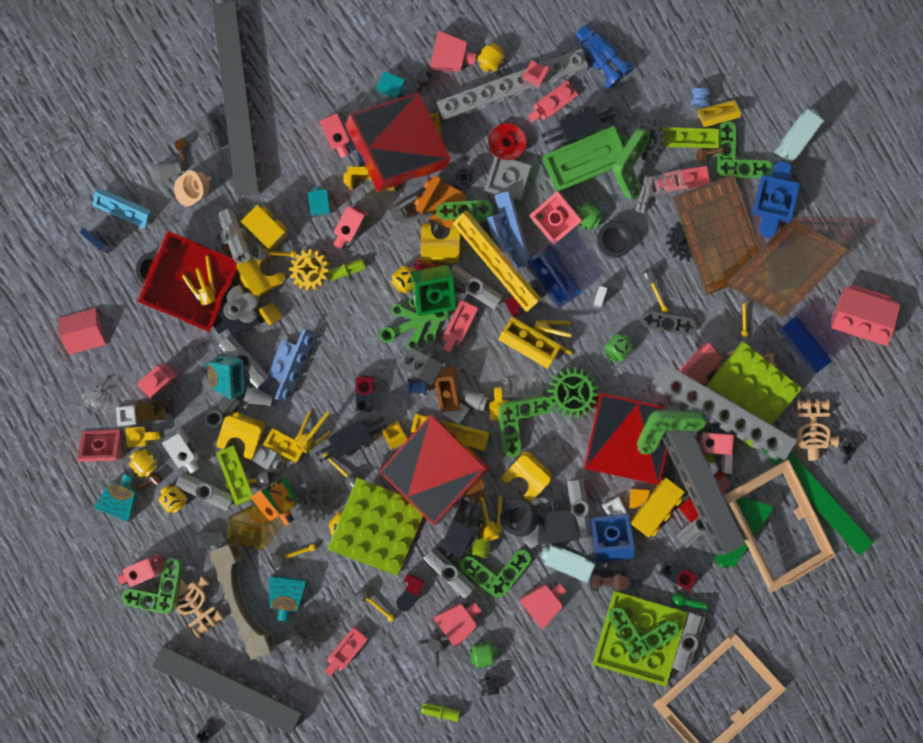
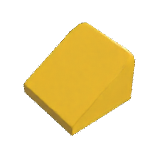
(270, 314)
(394, 435)

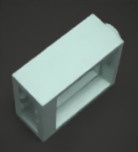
(799, 135)
(567, 562)

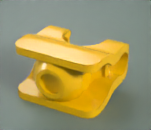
(440, 250)
(255, 280)
(242, 427)
(530, 469)

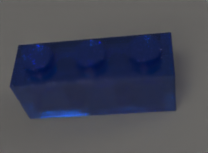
(554, 276)
(804, 344)

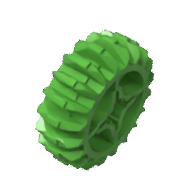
(585, 403)

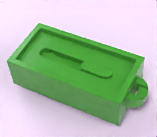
(584, 159)

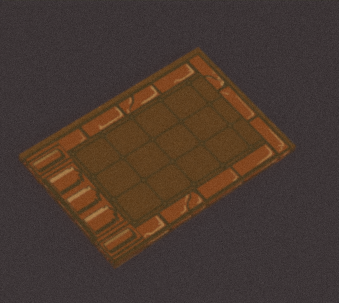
(716, 231)
(787, 268)

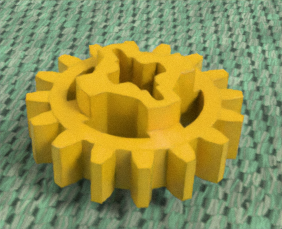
(307, 262)

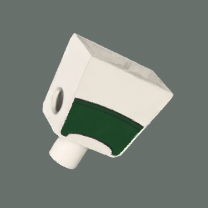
(179, 442)

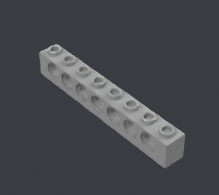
(509, 87)
(782, 442)

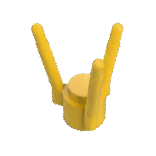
(206, 293)
(544, 329)
(305, 441)
(490, 530)

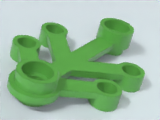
(416, 322)

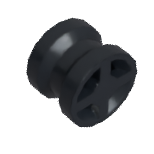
(489, 686)

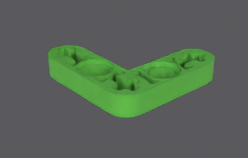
(730, 158)
(624, 164)
(479, 217)
(515, 414)
(664, 420)
(494, 579)
(158, 598)
(643, 639)

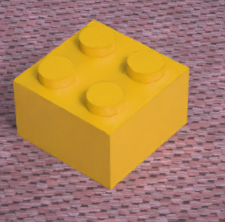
(267, 230)

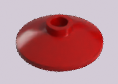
(507, 133)

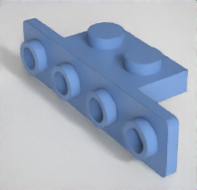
(507, 230)
(289, 363)

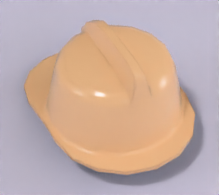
(191, 187)

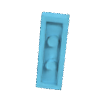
(121, 208)

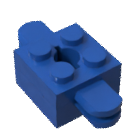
(775, 199)

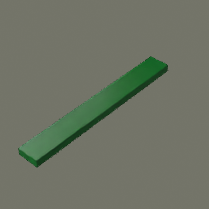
(827, 506)

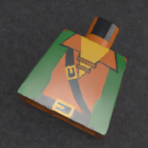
(276, 501)

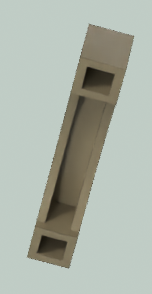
(256, 638)

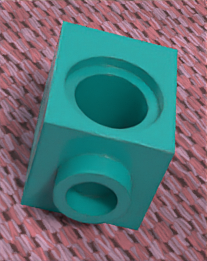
(391, 85)
(319, 202)

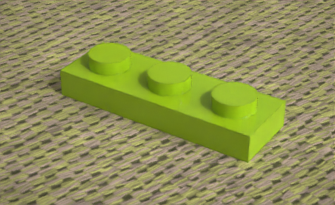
(691, 138)
(235, 475)

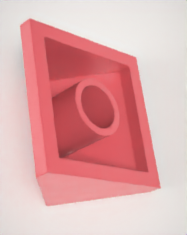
(557, 219)
(81, 331)
(100, 445)

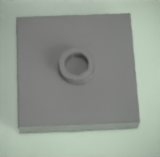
(508, 176)

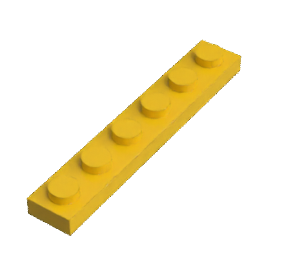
(496, 261)

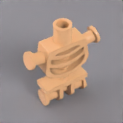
(813, 447)
(183, 590)

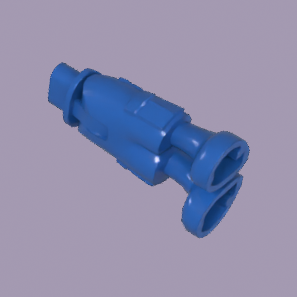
(602, 52)

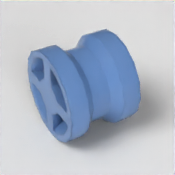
(700, 97)

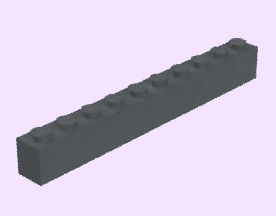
(236, 98)

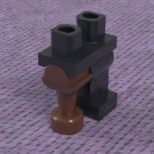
(616, 579)

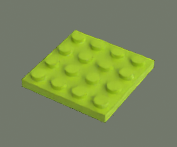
(753, 386)
(376, 527)
(644, 616)

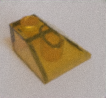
(248, 528)

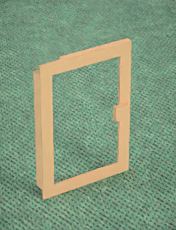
(804, 510)
(740, 720)

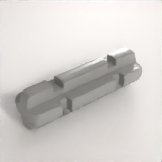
(643, 198)

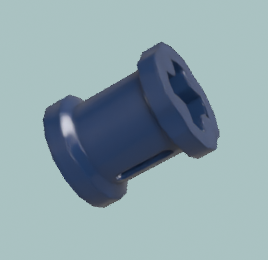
(416, 386)

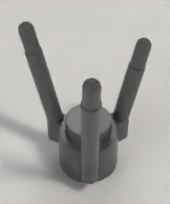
(399, 210)
(435, 644)

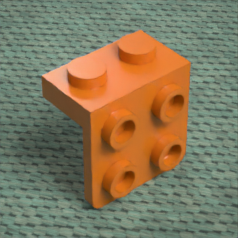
(435, 194)

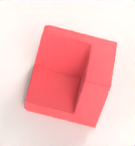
(535, 74)

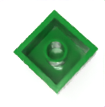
(433, 290)

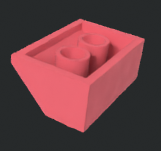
(865, 315)
(700, 365)

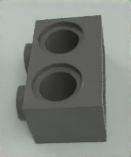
(421, 364)

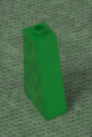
(755, 515)

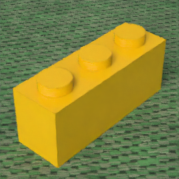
(529, 342)
(657, 507)

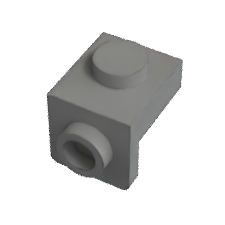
(269, 459)

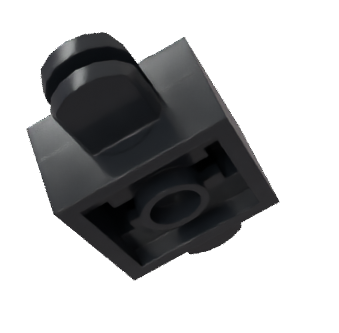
(579, 126)
(350, 438)
(463, 528)

